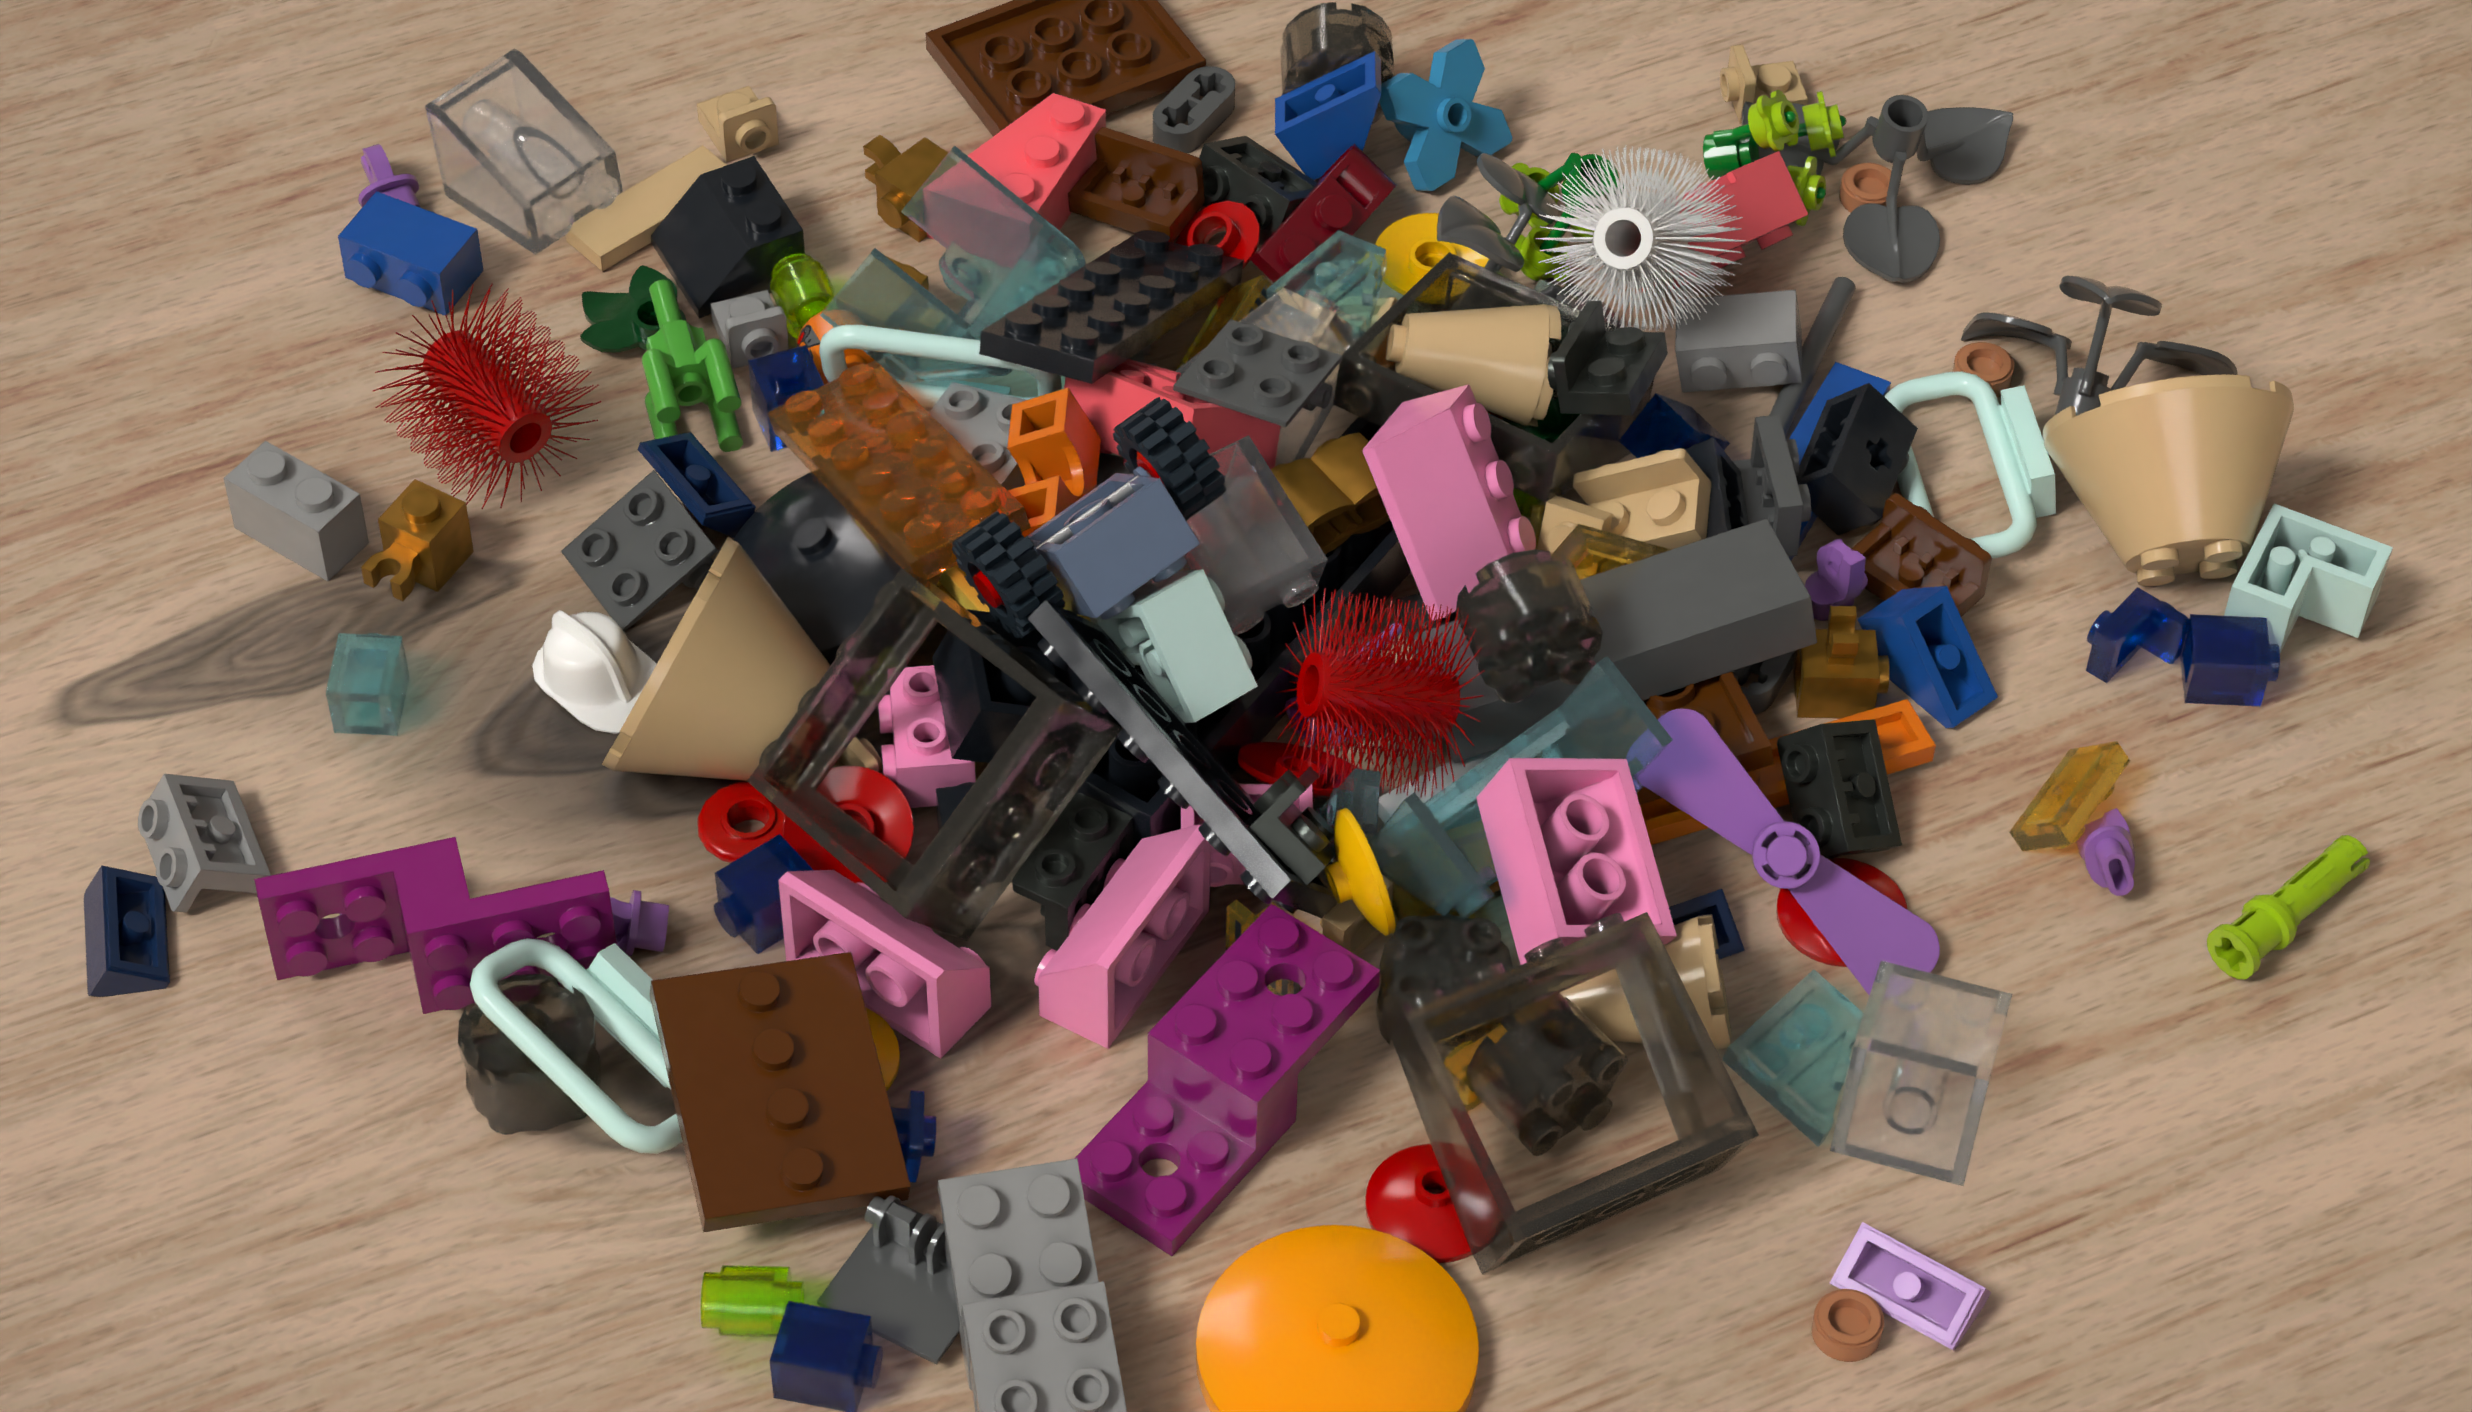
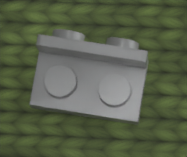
(200, 838)

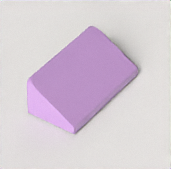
(1911, 1286)

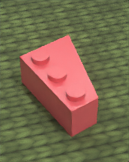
(1044, 154)
(1763, 198)
(1137, 384)

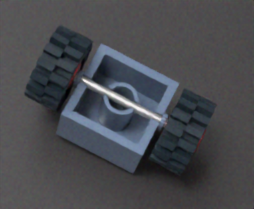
(1108, 538)

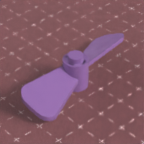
(1714, 788)

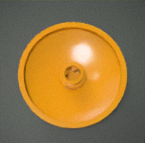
(1336, 1327)

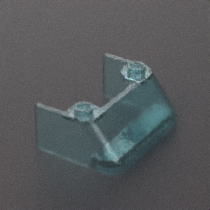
(993, 257)
(1441, 845)

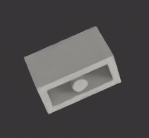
(1740, 342)
(296, 510)

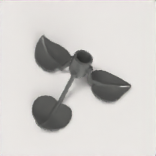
(1963, 148)
(1468, 226)
(2086, 383)

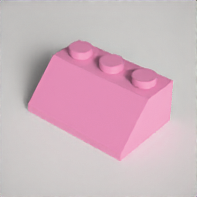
(1446, 493)
(1570, 848)
(1127, 936)
(902, 967)

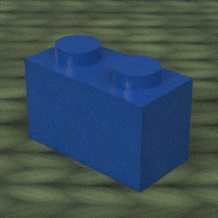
(410, 253)

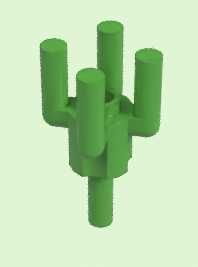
(686, 371)

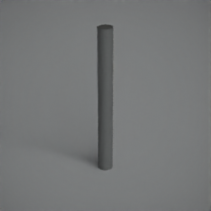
(1814, 349)

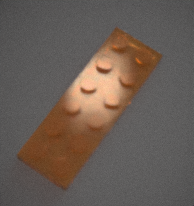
(892, 466)

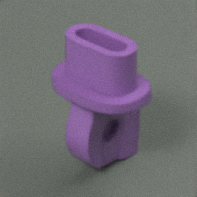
(383, 180)
(1838, 578)
(2109, 852)
(639, 924)

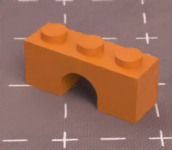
(1055, 454)

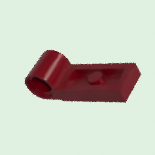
(1338, 202)

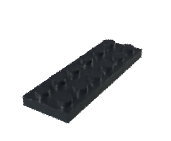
(1112, 307)
(1188, 768)

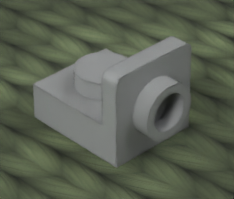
(750, 327)

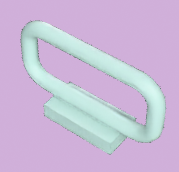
(925, 346)
(2013, 445)
(620, 1004)

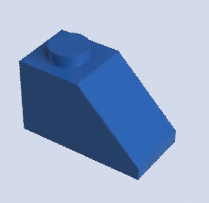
(1329, 114)
(1931, 653)

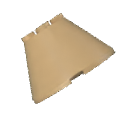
(2175, 469)
(722, 680)

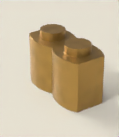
(1334, 491)

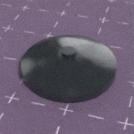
(818, 560)

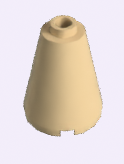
(1492, 349)
(1699, 969)

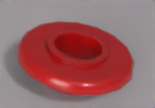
(1235, 218)
(732, 806)

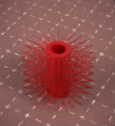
(486, 396)
(1379, 692)

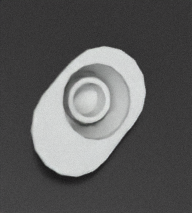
(592, 669)

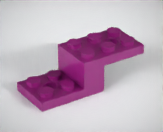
(422, 906)
(1223, 1078)

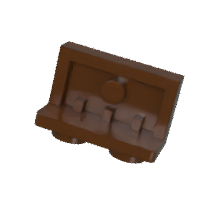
(1139, 185)
(1922, 552)

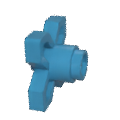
(1441, 115)

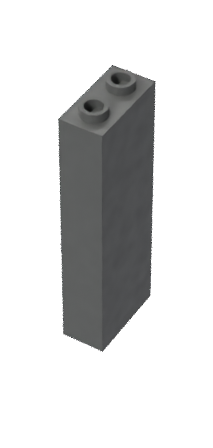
(1662, 627)

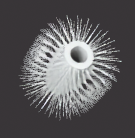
(1641, 238)

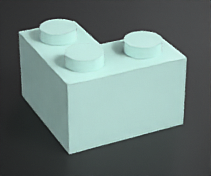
(2310, 573)
(1184, 644)

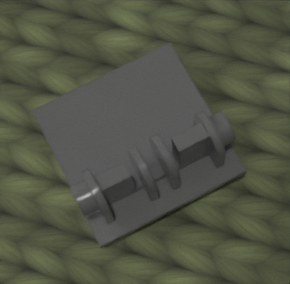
(1260, 374)
(641, 551)
(900, 1280)

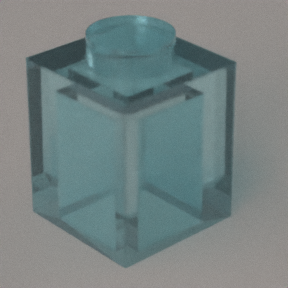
(367, 684)

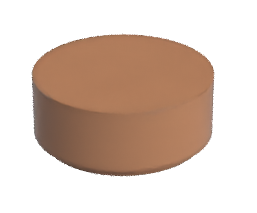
(1864, 185)
(1987, 362)
(1847, 1325)

